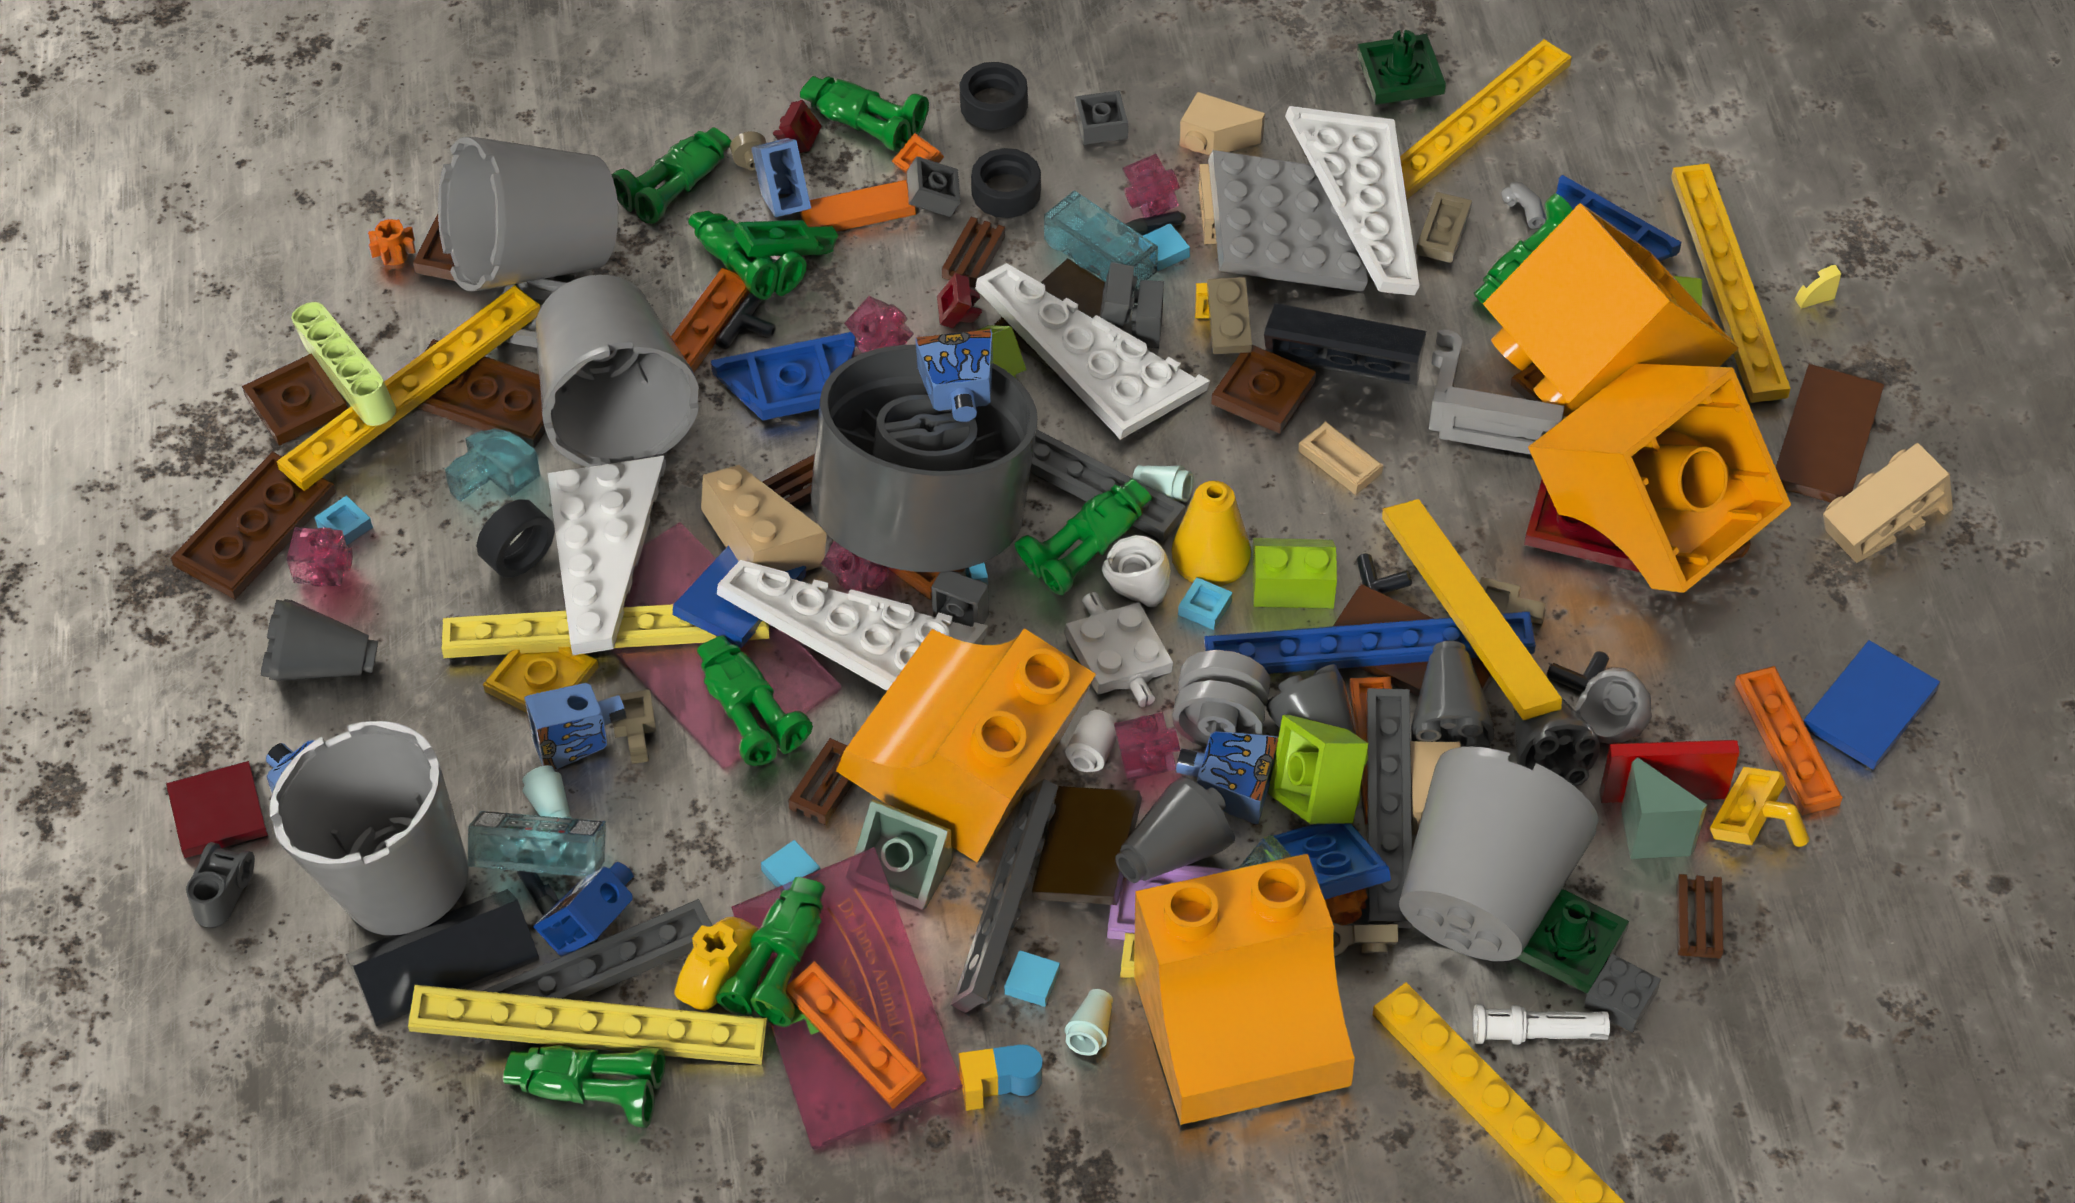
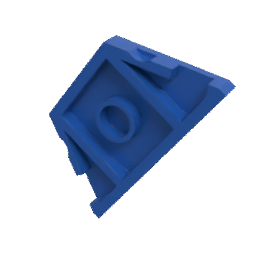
(1658, 242)
(784, 377)

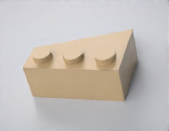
(1889, 502)
(760, 522)

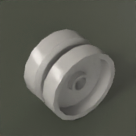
(1220, 694)

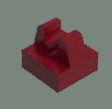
(800, 125)
(957, 302)

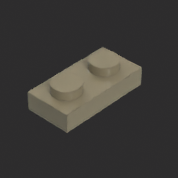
(1443, 227)
(1229, 315)

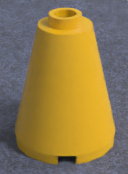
(1212, 537)

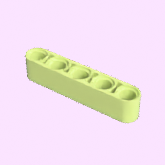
(344, 364)

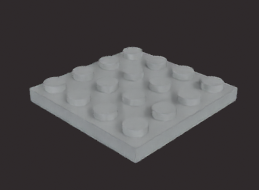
(1280, 223)

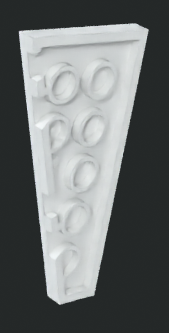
(1365, 183)
(1091, 355)
(600, 535)
(853, 629)

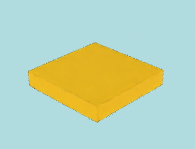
(537, 673)

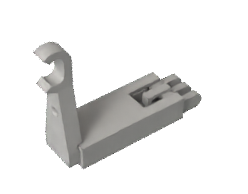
(1483, 416)

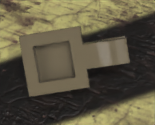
(1507, 599)
(639, 721)
(1372, 938)

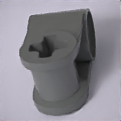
(221, 879)

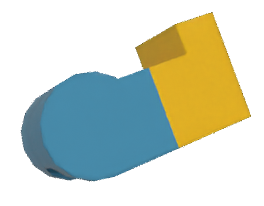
(999, 1072)

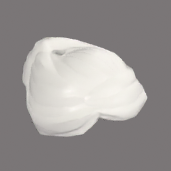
(1138, 570)

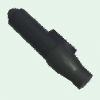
(1149, 224)
(541, 893)

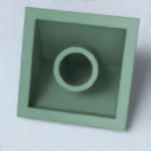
(1659, 815)
(910, 850)

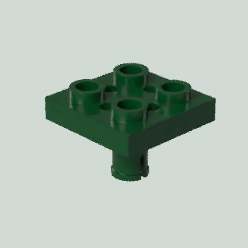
(1400, 61)
(1577, 930)

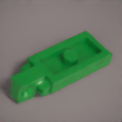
(779, 237)

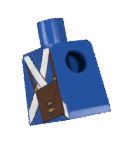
(587, 909)

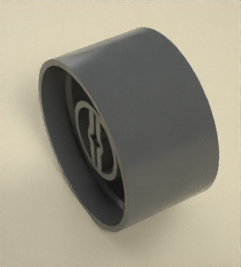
(911, 479)

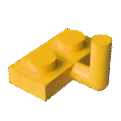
(1750, 804)

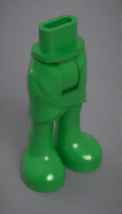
(851, 105)
(679, 167)
(1556, 211)
(760, 275)
(1096, 525)
(739, 685)
(785, 931)
(568, 1072)

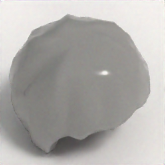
(1615, 705)

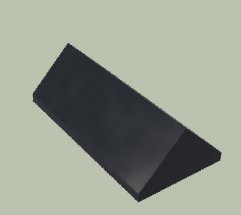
(1345, 343)
(450, 953)

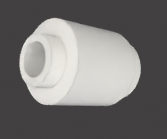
(1092, 741)

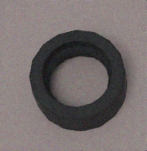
(993, 76)
(1006, 203)
(501, 529)

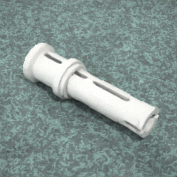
(1518, 1024)

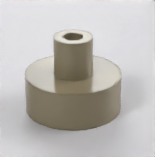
(742, 151)

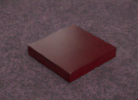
(216, 808)

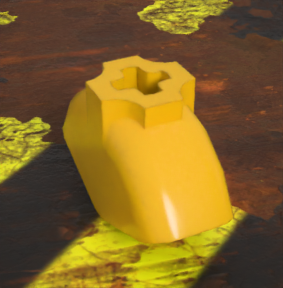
(714, 959)

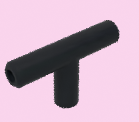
(744, 319)
(1384, 584)
(1574, 679)

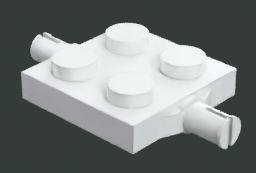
(1119, 648)

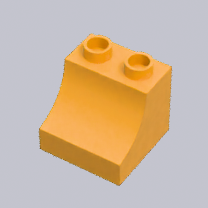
(1595, 308)
(1665, 470)
(966, 732)
(1242, 988)

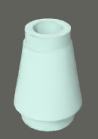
(1169, 480)
(546, 792)
(1090, 1023)

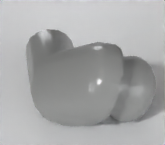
(1532, 204)

